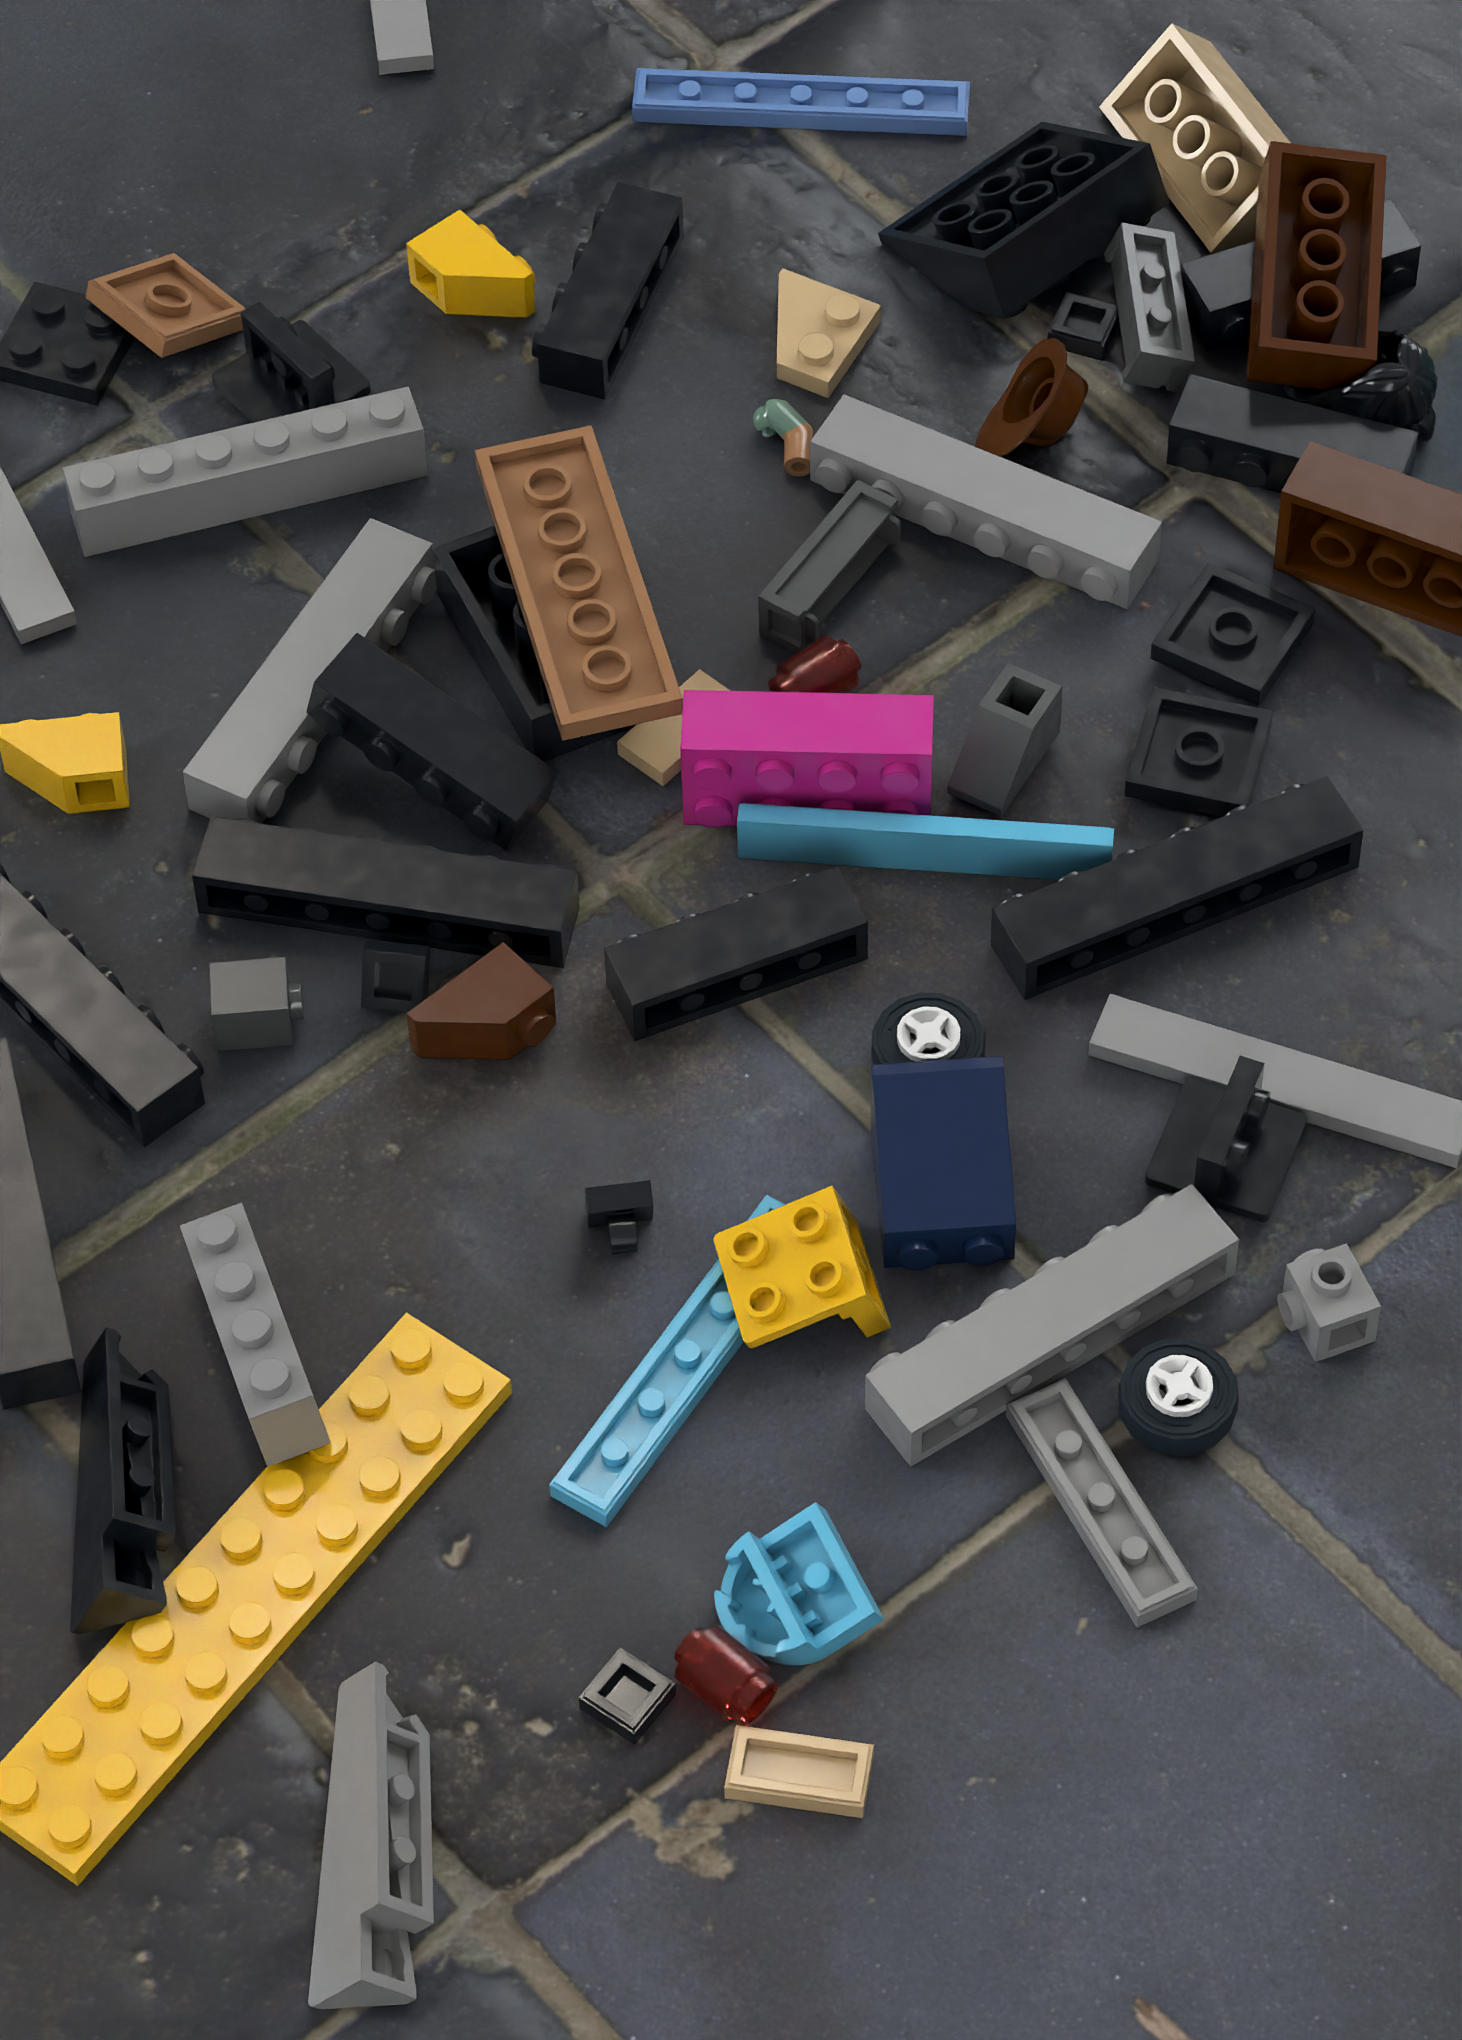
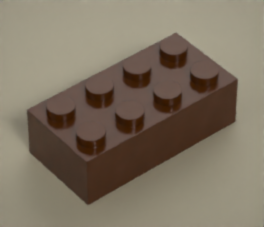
(1316, 266)
(1373, 536)

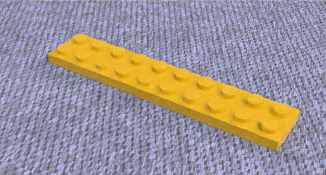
(242, 1598)

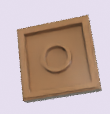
(166, 304)

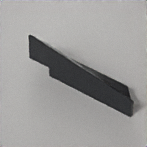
(121, 1491)

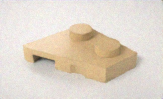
(819, 332)

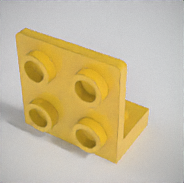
(800, 1269)

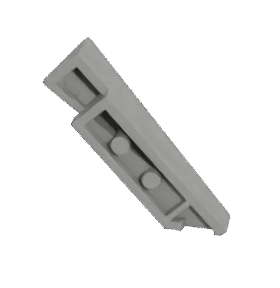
(374, 1851)

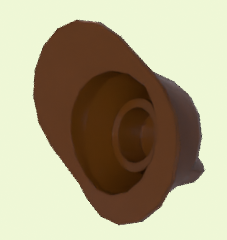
(1037, 403)

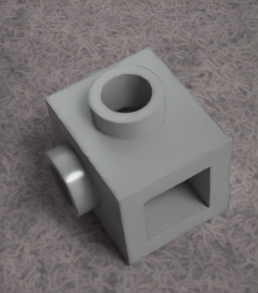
(1329, 1302)

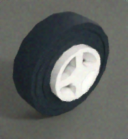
(927, 1022)
(1170, 1373)

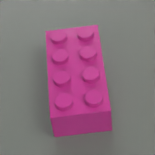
(804, 752)

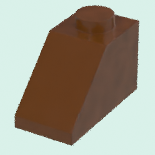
(485, 1011)

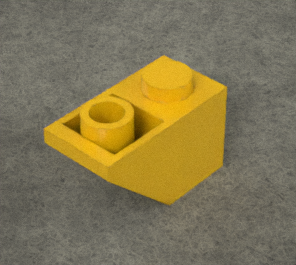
(469, 271)
(70, 760)

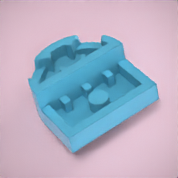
(795, 1592)

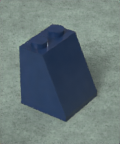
(942, 1162)

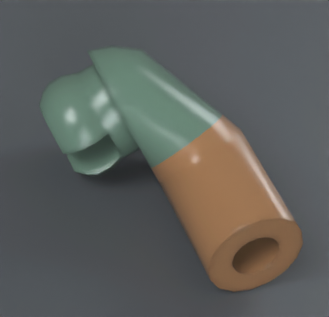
(796, 432)

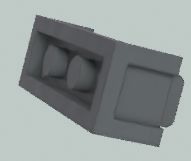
(1150, 306)
(827, 566)

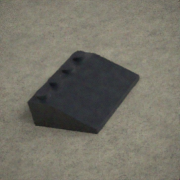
(1029, 216)

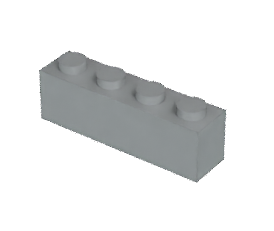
(254, 1335)

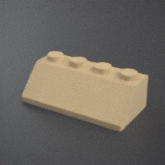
(1202, 132)

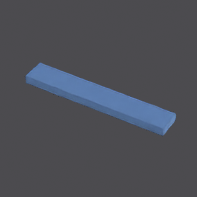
(801, 101)

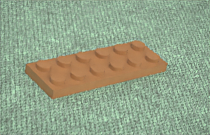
(578, 583)

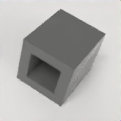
(254, 1003)

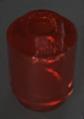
(819, 668)
(724, 1674)

